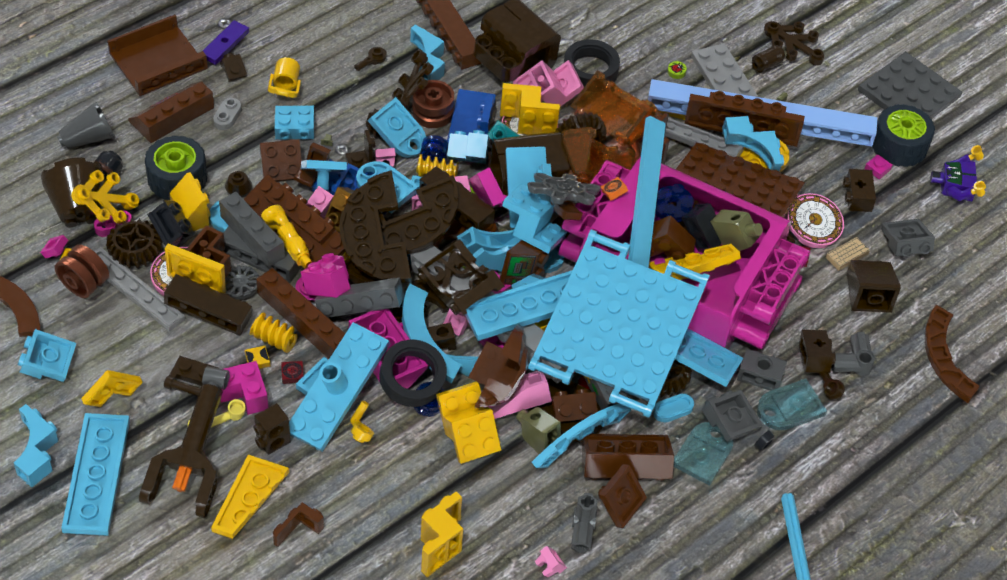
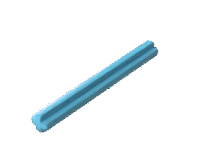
(795, 537)

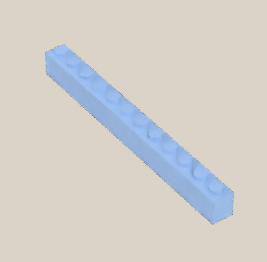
(817, 121)

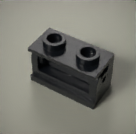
(171, 223)
(699, 226)

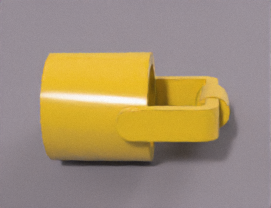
(285, 78)

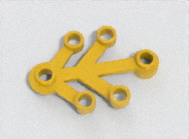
(84, 196)

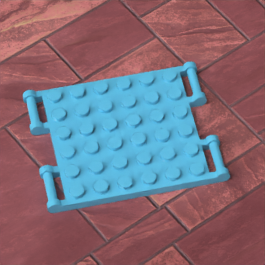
(619, 323)

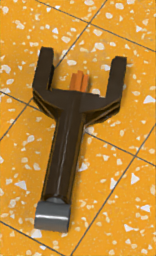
(190, 455)

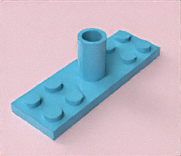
(337, 386)

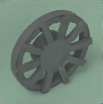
(241, 282)

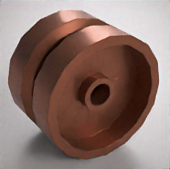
(433, 105)
(82, 271)

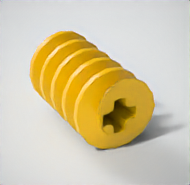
(424, 167)
(273, 333)

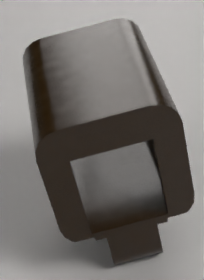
(515, 41)
(554, 154)

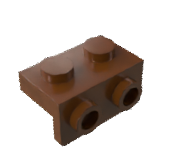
(574, 406)

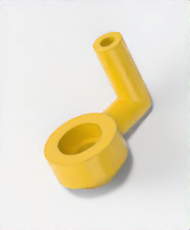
(359, 430)

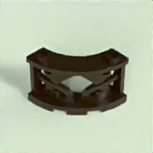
(461, 256)

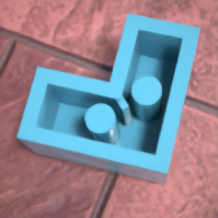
(468, 147)

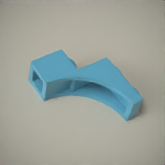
(433, 47)
(765, 144)
(490, 241)
(35, 461)

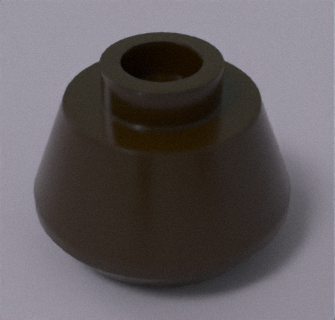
(239, 183)

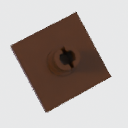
(622, 496)

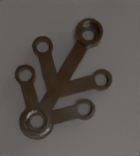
(775, 30)
(415, 80)

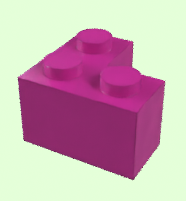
(326, 277)
(246, 383)

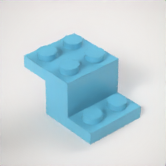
(534, 219)

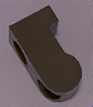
(443, 336)

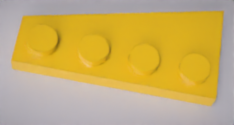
(701, 263)
(249, 491)

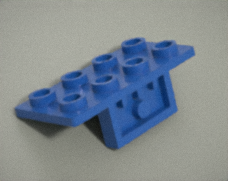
(472, 112)

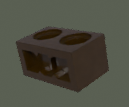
(272, 429)

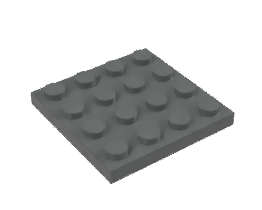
(911, 84)

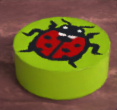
(677, 70)

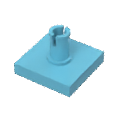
(323, 169)

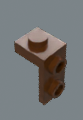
(309, 176)
(302, 514)

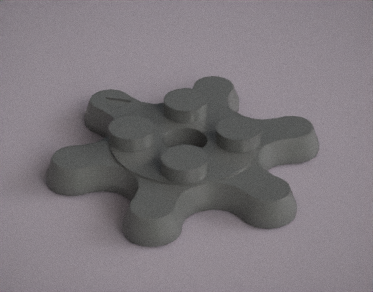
(564, 188)

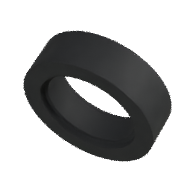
(594, 49)
(419, 349)

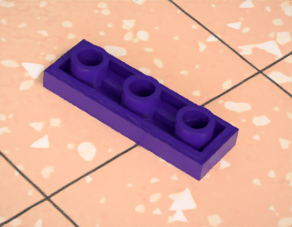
(225, 41)

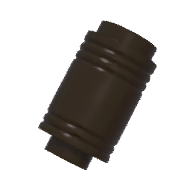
(768, 58)

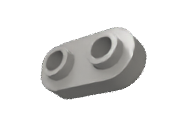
(227, 114)

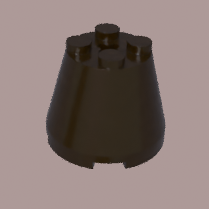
(60, 183)

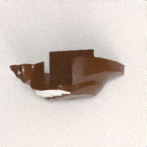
(501, 369)

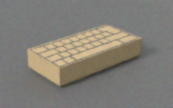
(849, 251)

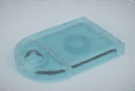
(791, 405)
(702, 453)

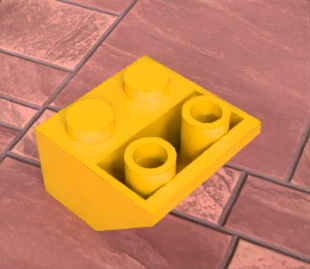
(192, 200)

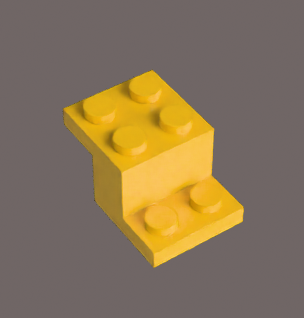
(526, 104)
(469, 427)
(441, 533)

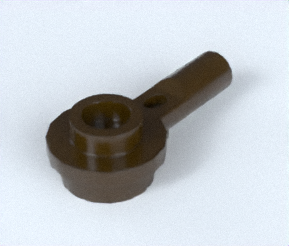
(375, 56)
(833, 388)

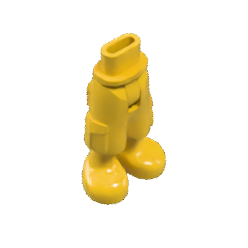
(277, 220)

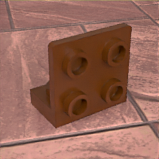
(281, 159)

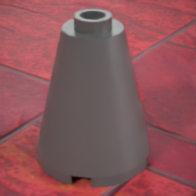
(86, 128)

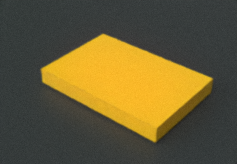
(195, 267)

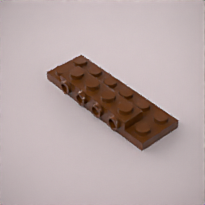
(712, 111)
(316, 232)

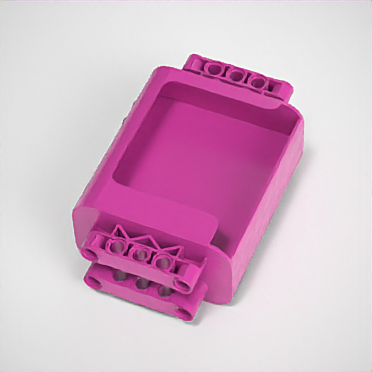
(740, 297)

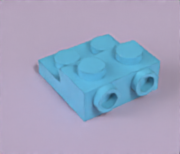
(294, 122)
(46, 356)

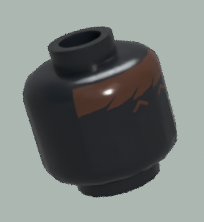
(110, 162)

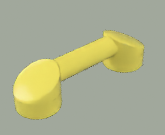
(235, 411)

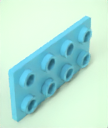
(521, 167)

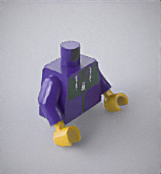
(959, 177)

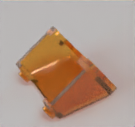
(619, 110)
(588, 155)

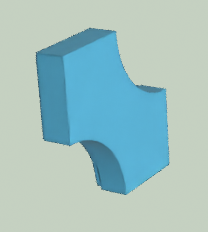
(491, 259)

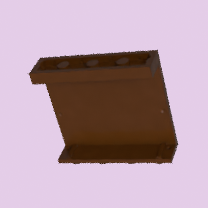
(156, 55)

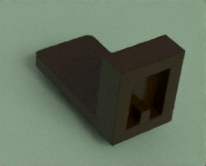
(362, 157)

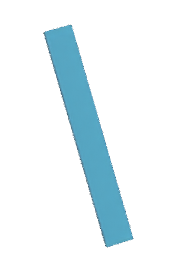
(647, 191)

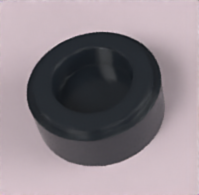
(765, 440)

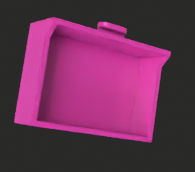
(487, 188)

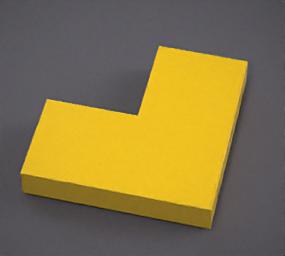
(111, 383)

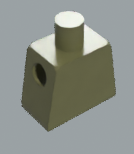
(736, 228)
(538, 428)

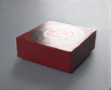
(292, 371)

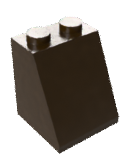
(872, 286)

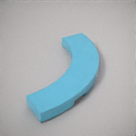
(415, 325)
(604, 417)

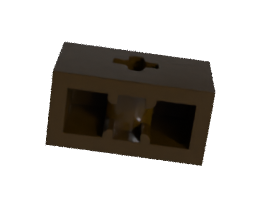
(859, 190)
(816, 351)

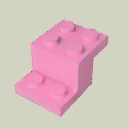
(556, 85)

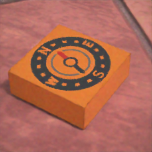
(614, 188)

